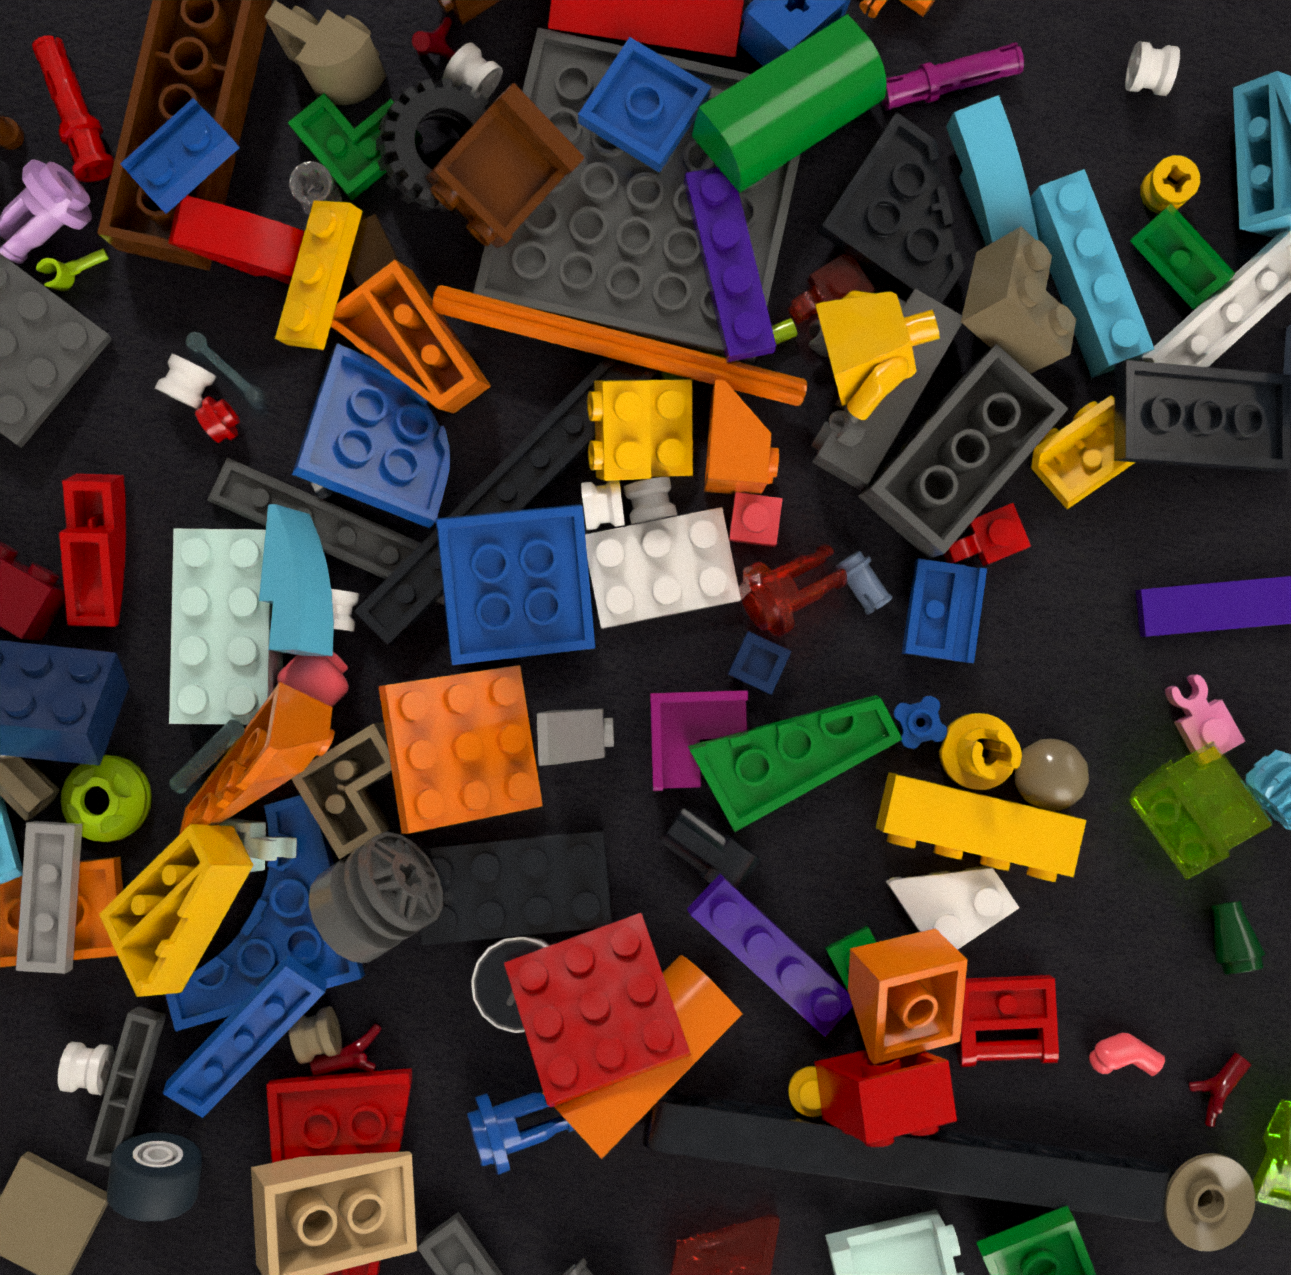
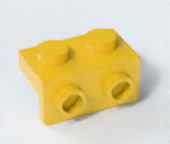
(1080, 454)

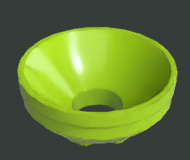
(127, 792)

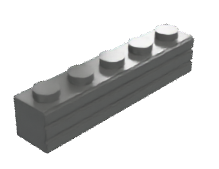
(126, 1083)

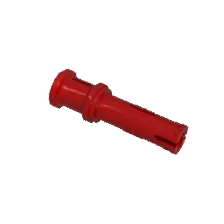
(77, 127)

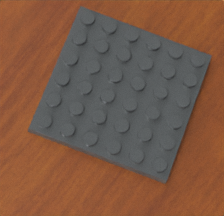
(614, 233)

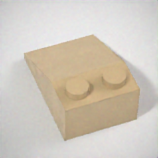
(332, 1212)

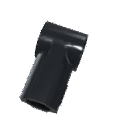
(709, 850)

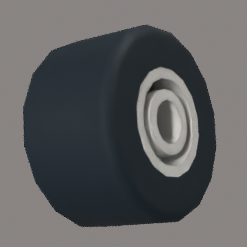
(154, 1176)

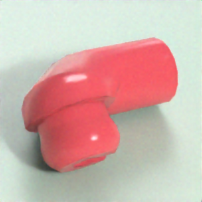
(1125, 1050)

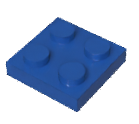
(644, 104)

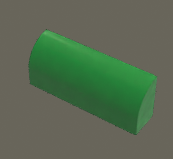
(791, 103)

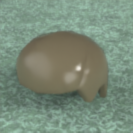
(1052, 774)

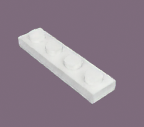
(1231, 309)

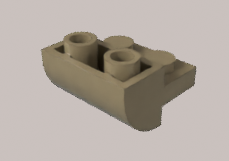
(332, 53)

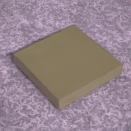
(47, 1216)

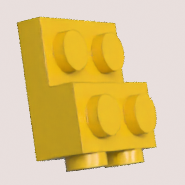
(641, 429)

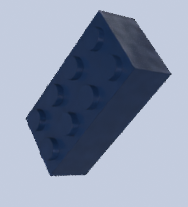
(58, 701)

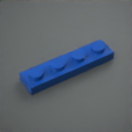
(245, 1036)

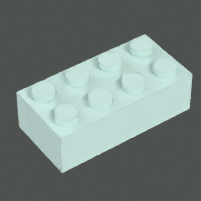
(219, 628)

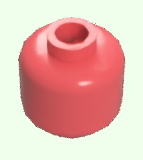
(316, 677)

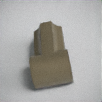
(25, 786)

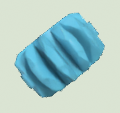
(1272, 785)

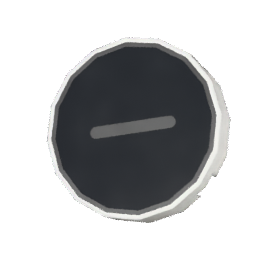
(491, 983)

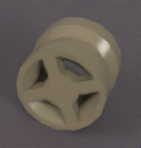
(316, 1035)

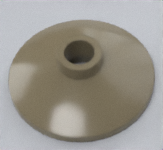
(1221, 1212)

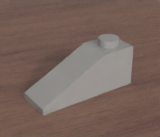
(573, 735)

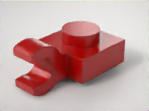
(991, 536)

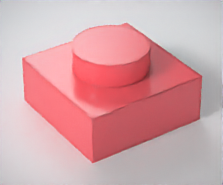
(755, 519)

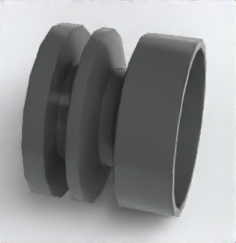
(375, 897)

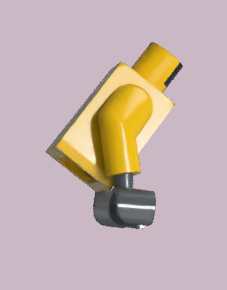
(868, 352)

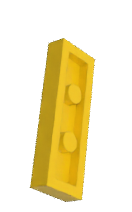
(318, 274)

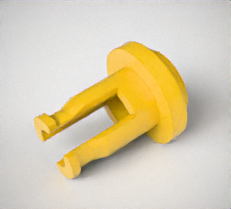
(963, 757)

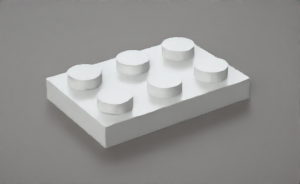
(662, 568)

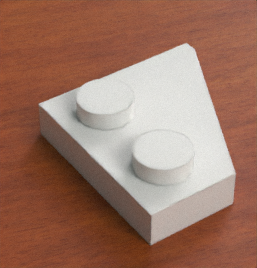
(955, 902)

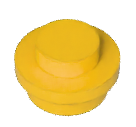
(804, 1092)

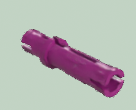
(939, 79)

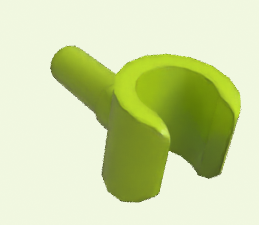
(66, 271)

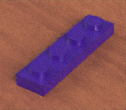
(729, 265)
(771, 954)

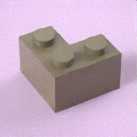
(1011, 304)
(339, 792)

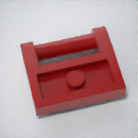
(1004, 1005)

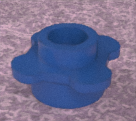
(907, 717)

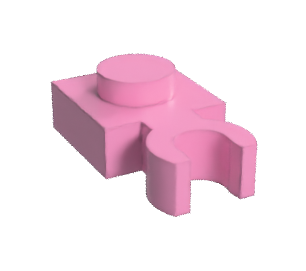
(1203, 720)

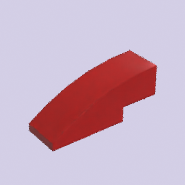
(236, 238)
(93, 548)

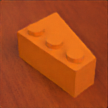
(400, 329)

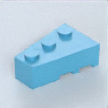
(1264, 153)

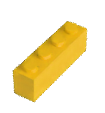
(980, 825)

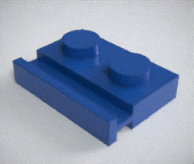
(179, 155)
(944, 611)

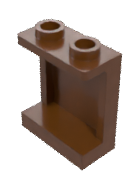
(503, 167)

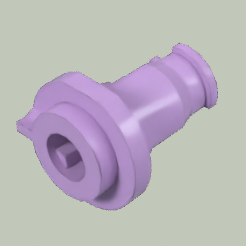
(45, 205)

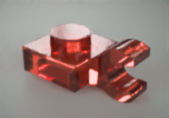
(830, 284)

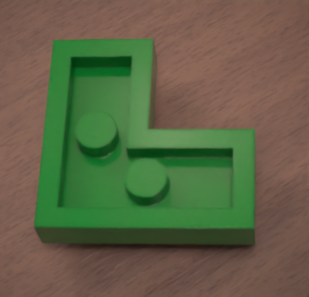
(339, 147)

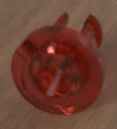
(773, 596)

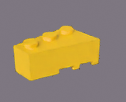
(176, 907)

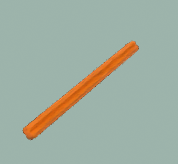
(618, 345)

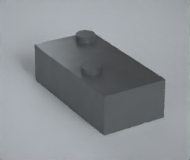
(963, 452)

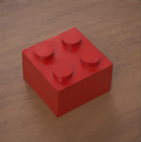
(887, 1097)

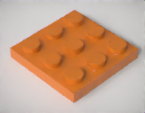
(460, 748)

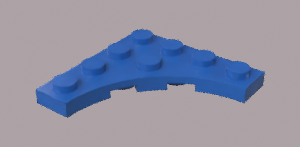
(276, 928)

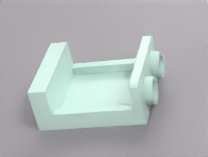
(896, 1247)

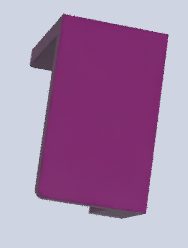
(682, 720)

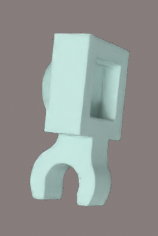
(258, 845)

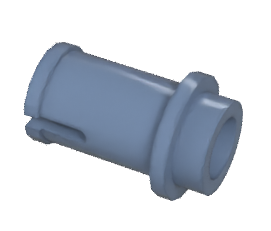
(864, 582)

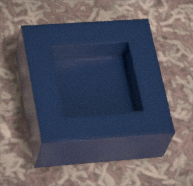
(759, 662)

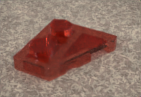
(732, 1250)

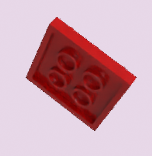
(596, 1010)

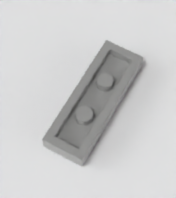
(49, 897)

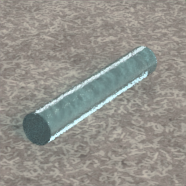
(207, 756)

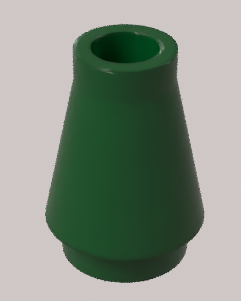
(1235, 940)

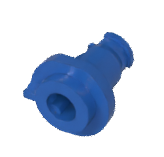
(497, 1131)

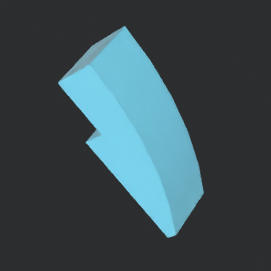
(991, 170)
(296, 584)

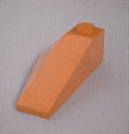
(270, 752)

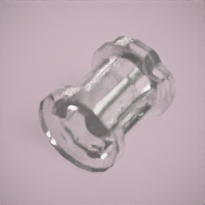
(315, 176)

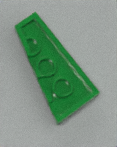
(785, 759)

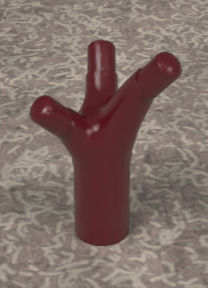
(434, 41)
(350, 1056)
(1221, 1086)

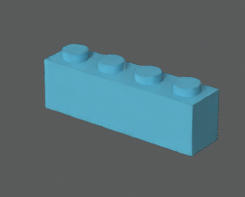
(1089, 273)

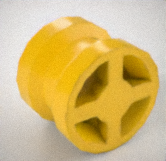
(1159, 192)

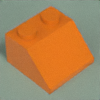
(737, 446)
(907, 994)

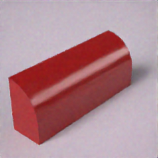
(679, 24)

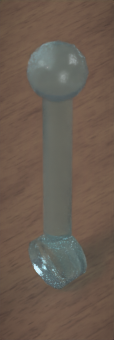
(198, 343)

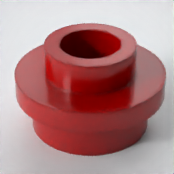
(218, 419)

